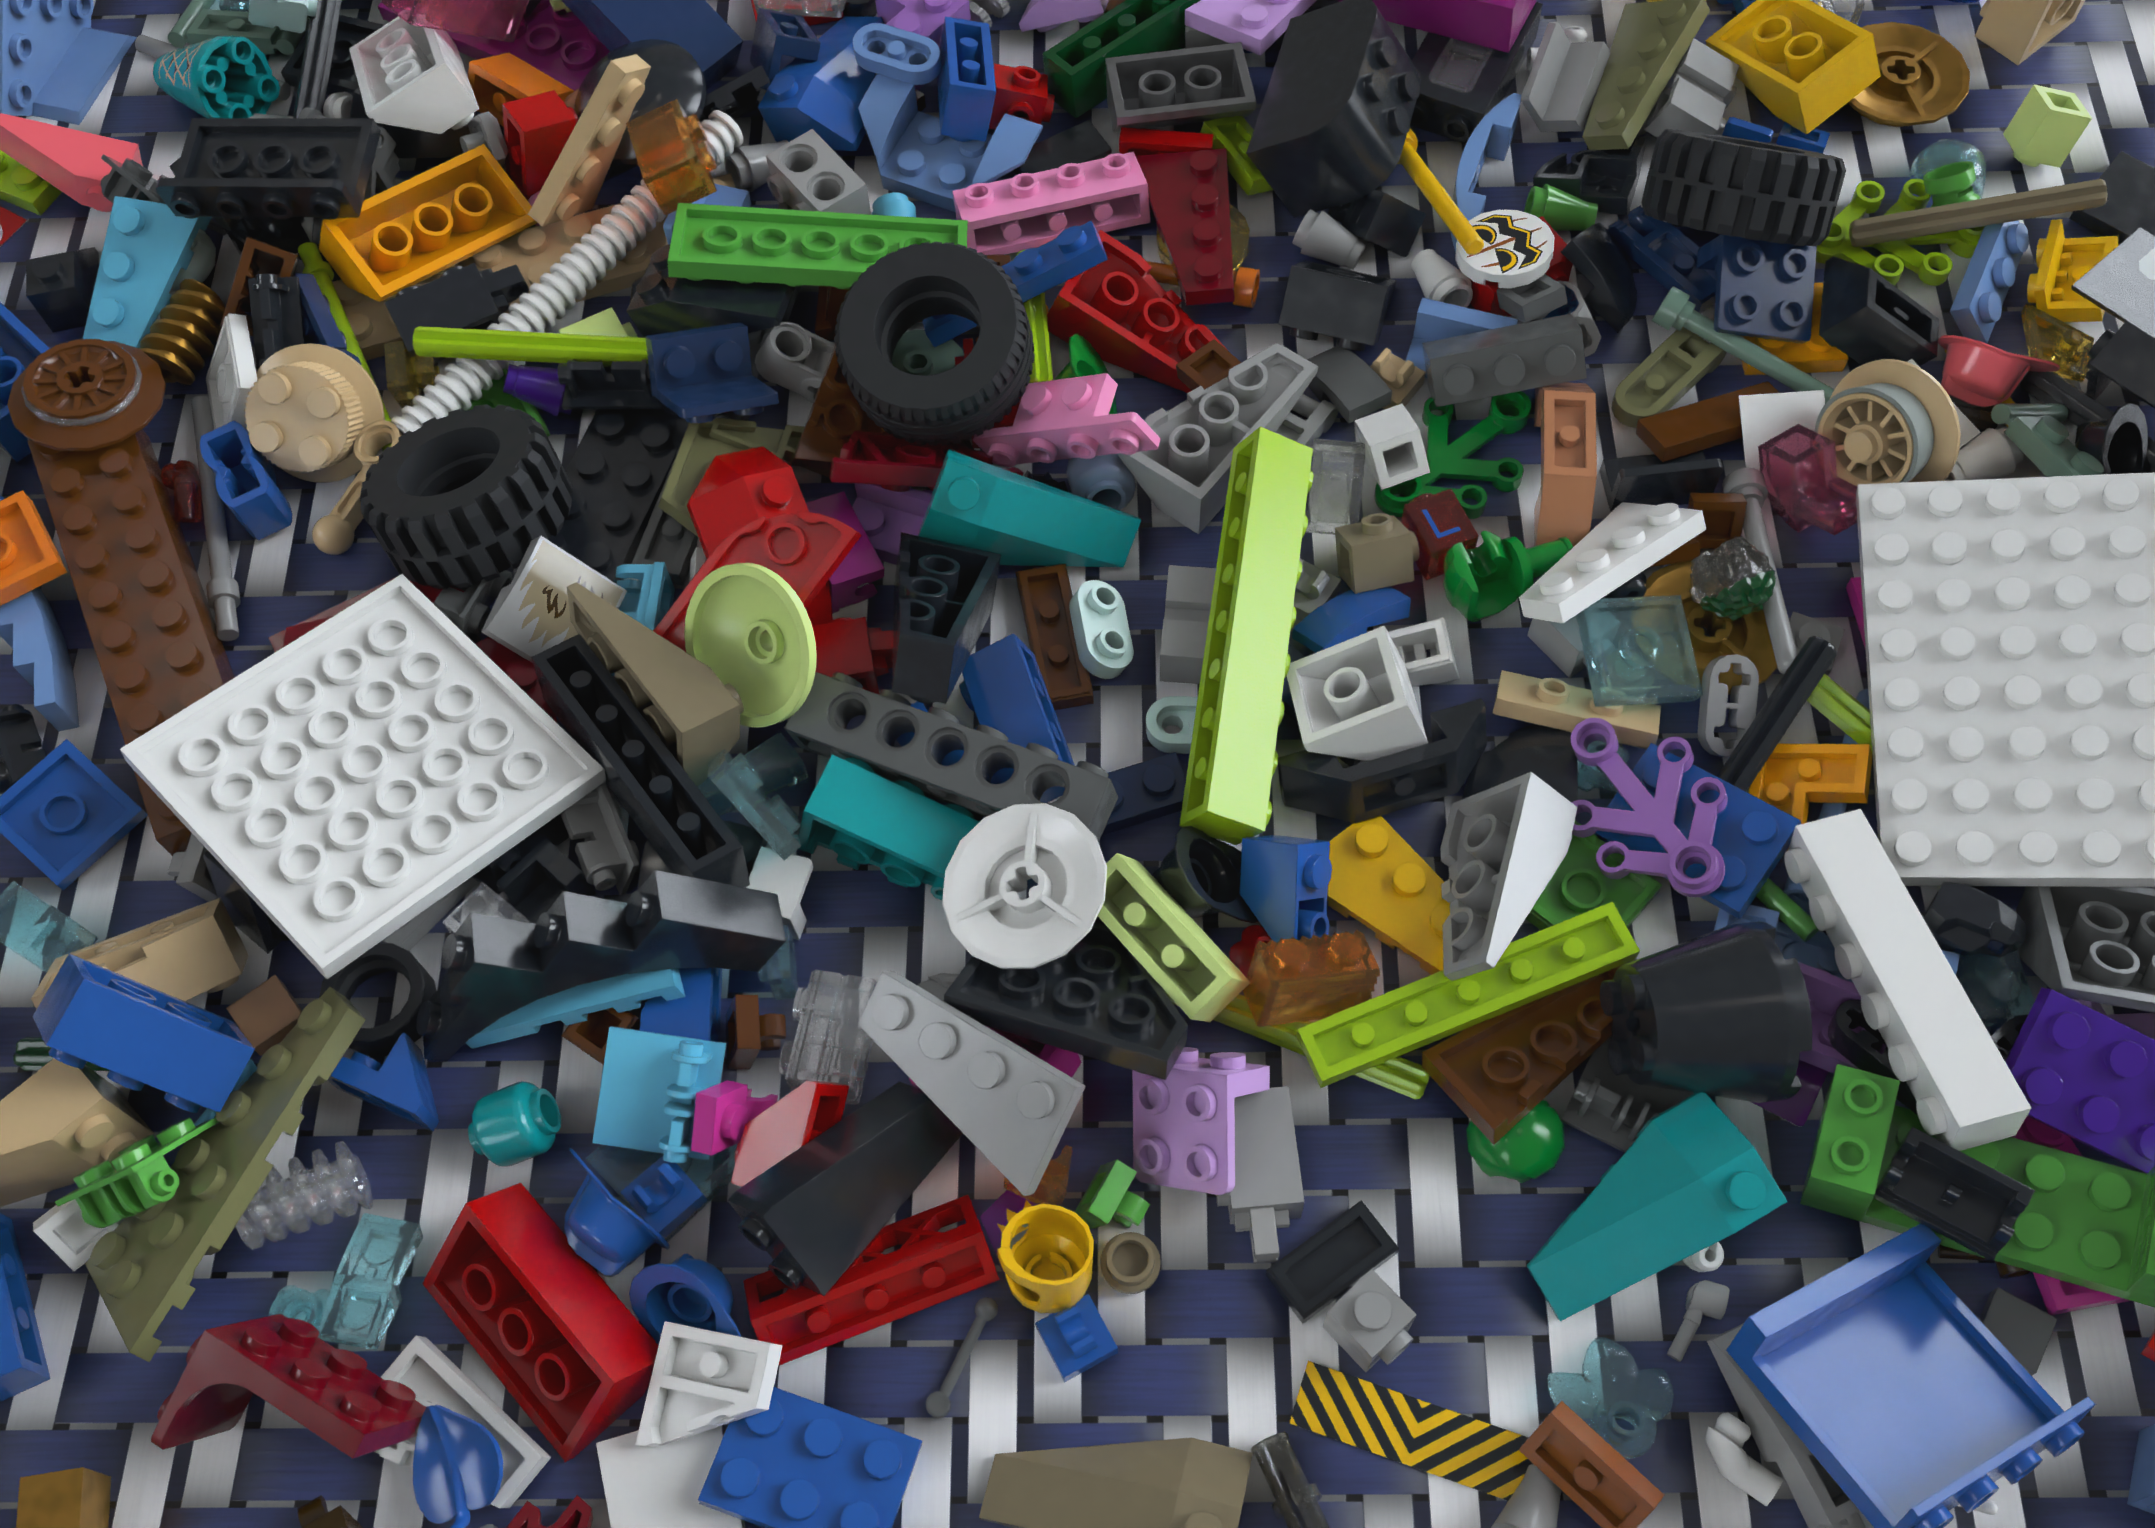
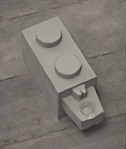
(1266, 1171)

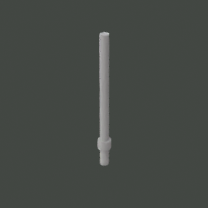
(222, 589)

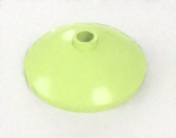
(755, 638)

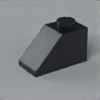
(62, 287)

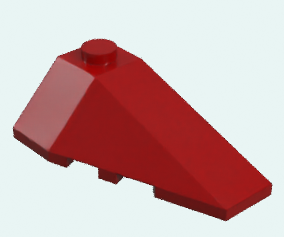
(1128, 316)

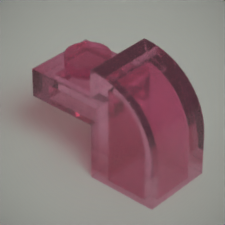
(1805, 482)

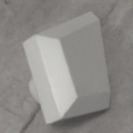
(486, 130)

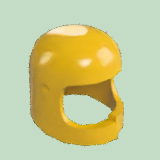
(1051, 1237)

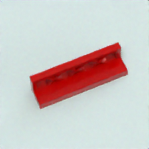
(877, 1285)

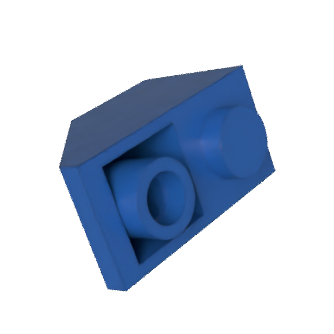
(1287, 884)

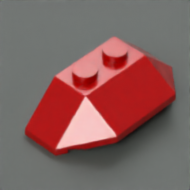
(742, 489)

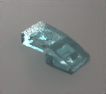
(37, 929)
(367, 1281)

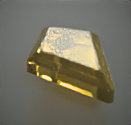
(2056, 342)

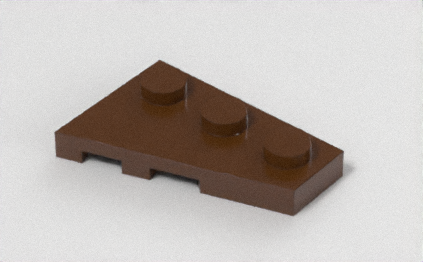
(831, 421)

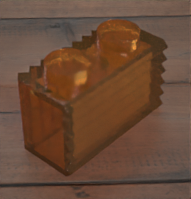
(1309, 977)

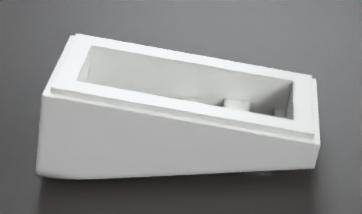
(1423, 637)

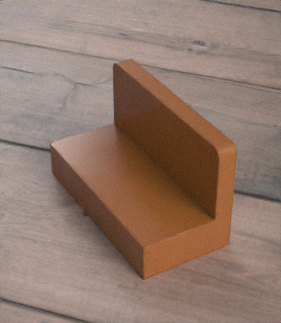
(1590, 1470)

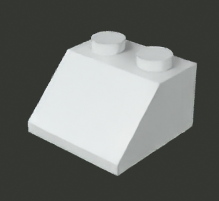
(1356, 699)

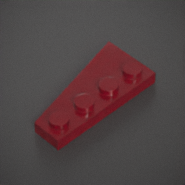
(1193, 220)

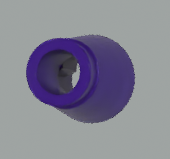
(537, 387)

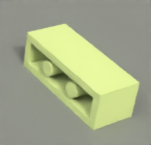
(1168, 941)

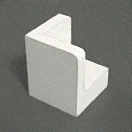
(787, 880)

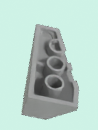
(1499, 861)

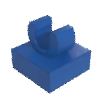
(664, 1196)
(1076, 1338)

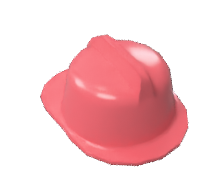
(1983, 372)

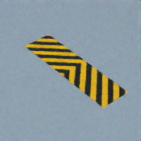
(1410, 1431)

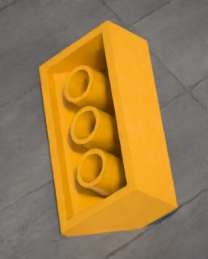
(425, 225)

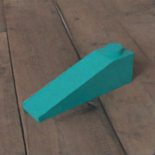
(1023, 518)
(1665, 1199)

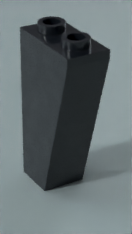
(843, 1186)

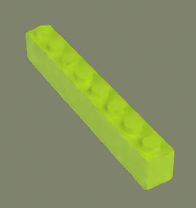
(1248, 639)

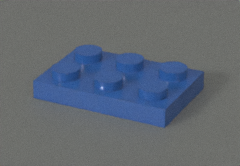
(1746, 833)
(810, 1468)

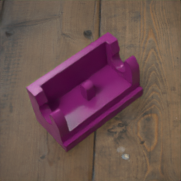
(860, 564)

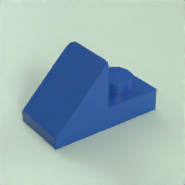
(395, 1086)

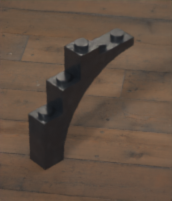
(585, 939)

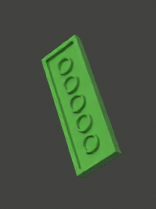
(793, 244)

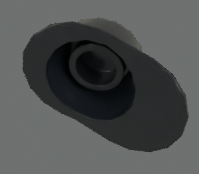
(2117, 441)
(1204, 876)

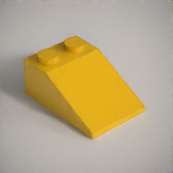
(1798, 58)

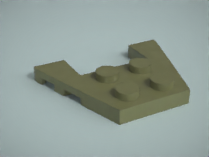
(716, 438)

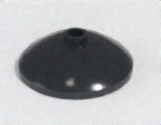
(671, 77)

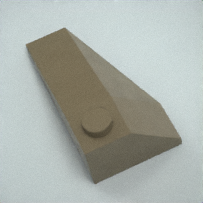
(668, 686)
(1119, 1486)

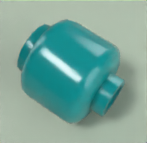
(514, 1124)

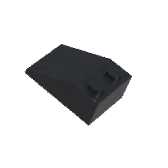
(681, 304)

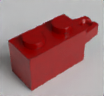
(854, 650)

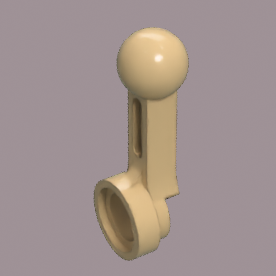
(335, 532)

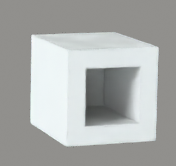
(1392, 446)

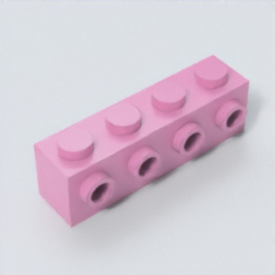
(1041, 205)

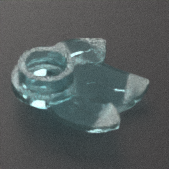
(1615, 1389)

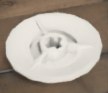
(995, 866)

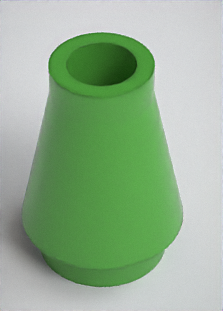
(1560, 208)

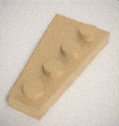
(592, 144)

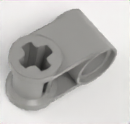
(805, 359)

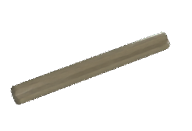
(1978, 213)

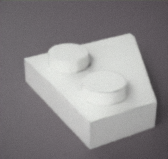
(705, 1382)

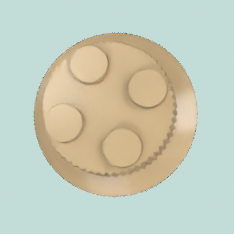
(311, 410)

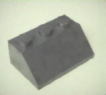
(1178, 87)

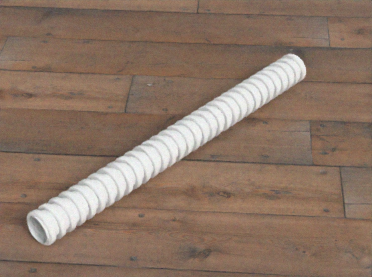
(561, 287)

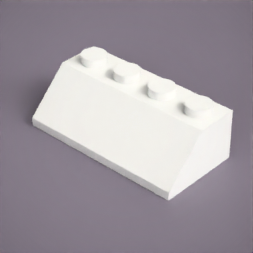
(413, 78)

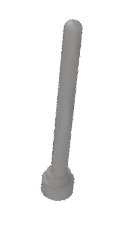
(1753, 486)

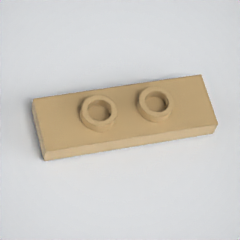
(1563, 706)

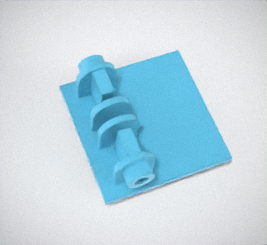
(652, 1091)

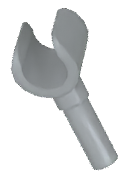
(1702, 1299)

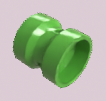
(1951, 183)

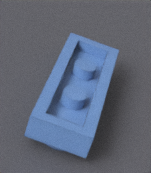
(1989, 278)

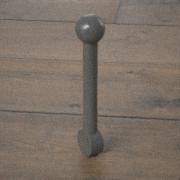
(938, 1402)

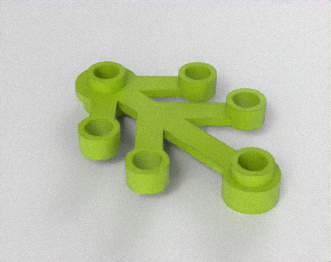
(1898, 252)

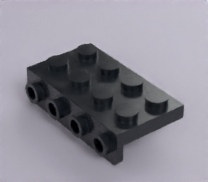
(273, 168)

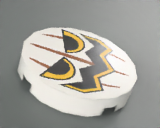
(1514, 249)

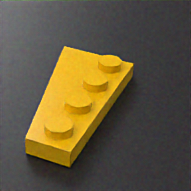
(1389, 890)

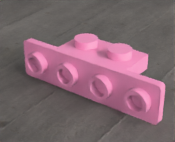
(1067, 422)

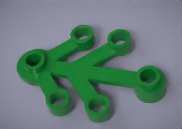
(1451, 460)

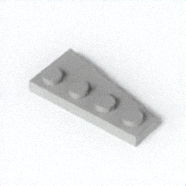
(984, 1083)

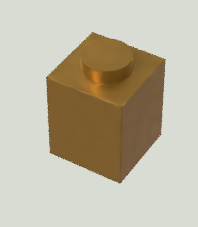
(64, 1500)

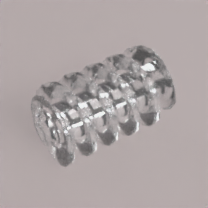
(305, 1197)

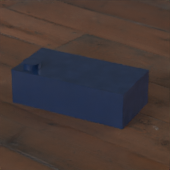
(683, 22)

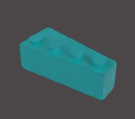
(883, 825)

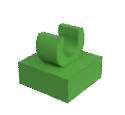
(1110, 1199)

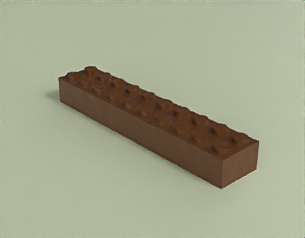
(135, 592)

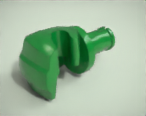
(1496, 572)

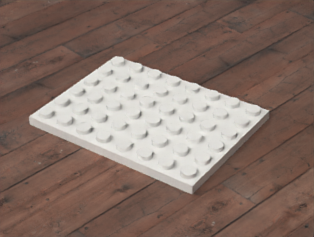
(2012, 678)

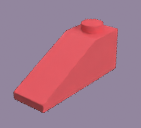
(65, 156)

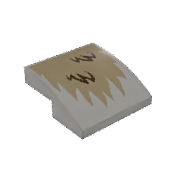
(535, 606)

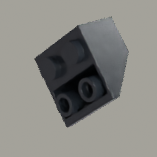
(1873, 317)

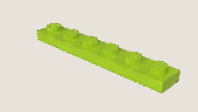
(1441, 1007)

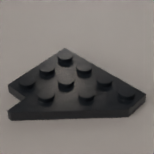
(1083, 1002)

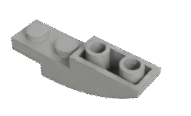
(1812, 1487)

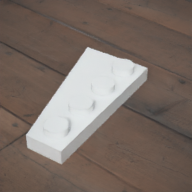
(1609, 556)

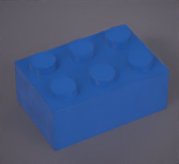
(141, 1036)

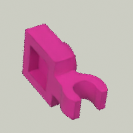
(722, 1114)

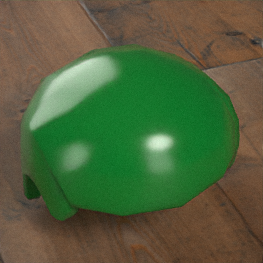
(1525, 1150)

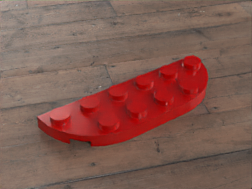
(796, 546)

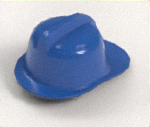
(605, 1229)
(684, 1294)

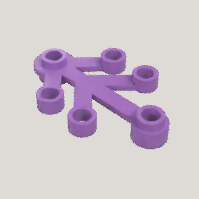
(1652, 815)

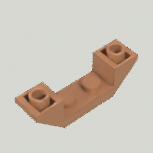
(1567, 461)

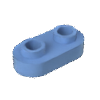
(902, 56)

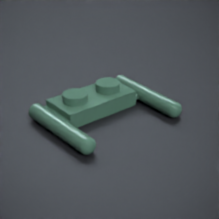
(203, 23)
(2043, 438)

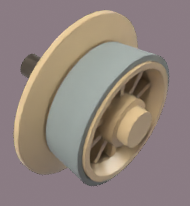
(1891, 425)

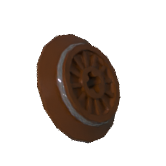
(86, 395)

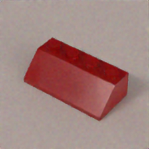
(541, 1318)

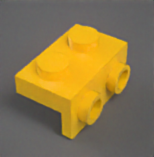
(2060, 265)

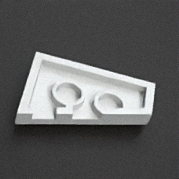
(442, 1383)

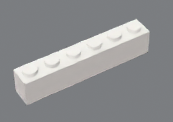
(1905, 983)

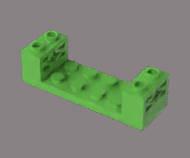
(2081, 1226)

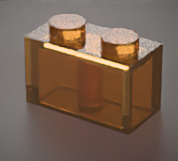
(673, 155)

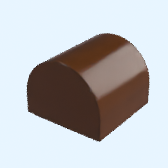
(593, 1034)

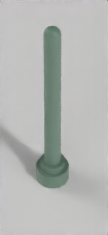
(1680, 312)

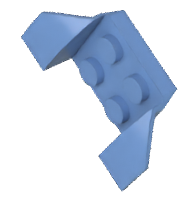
(930, 165)

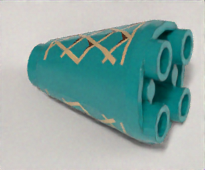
(219, 77)

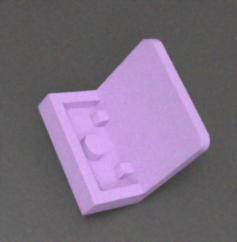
(1189, 1120)

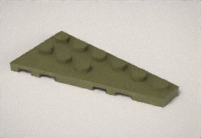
(154, 1253)

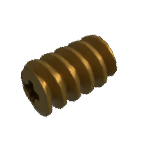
(185, 332)

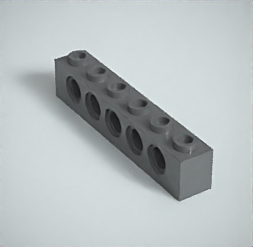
(836, 700)

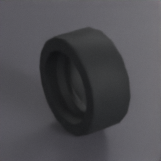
(379, 959)

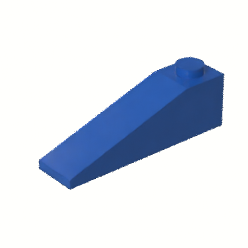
(822, 92)

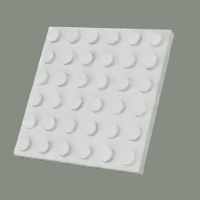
(363, 772)

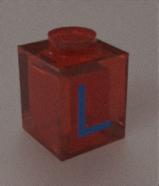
(1438, 526)

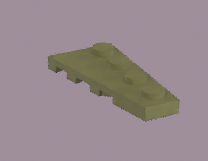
(1640, 64)

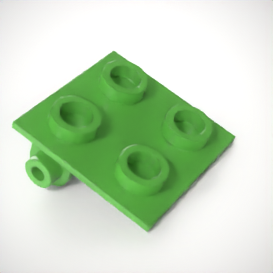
(136, 1180)

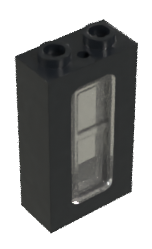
(1465, 80)

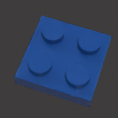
(66, 814)

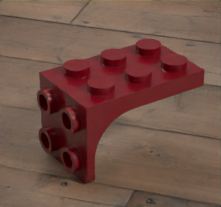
(295, 1373)

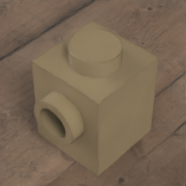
(1376, 553)

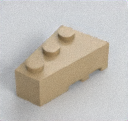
(174, 955)

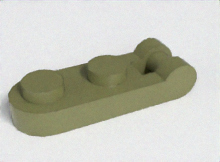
(1665, 377)

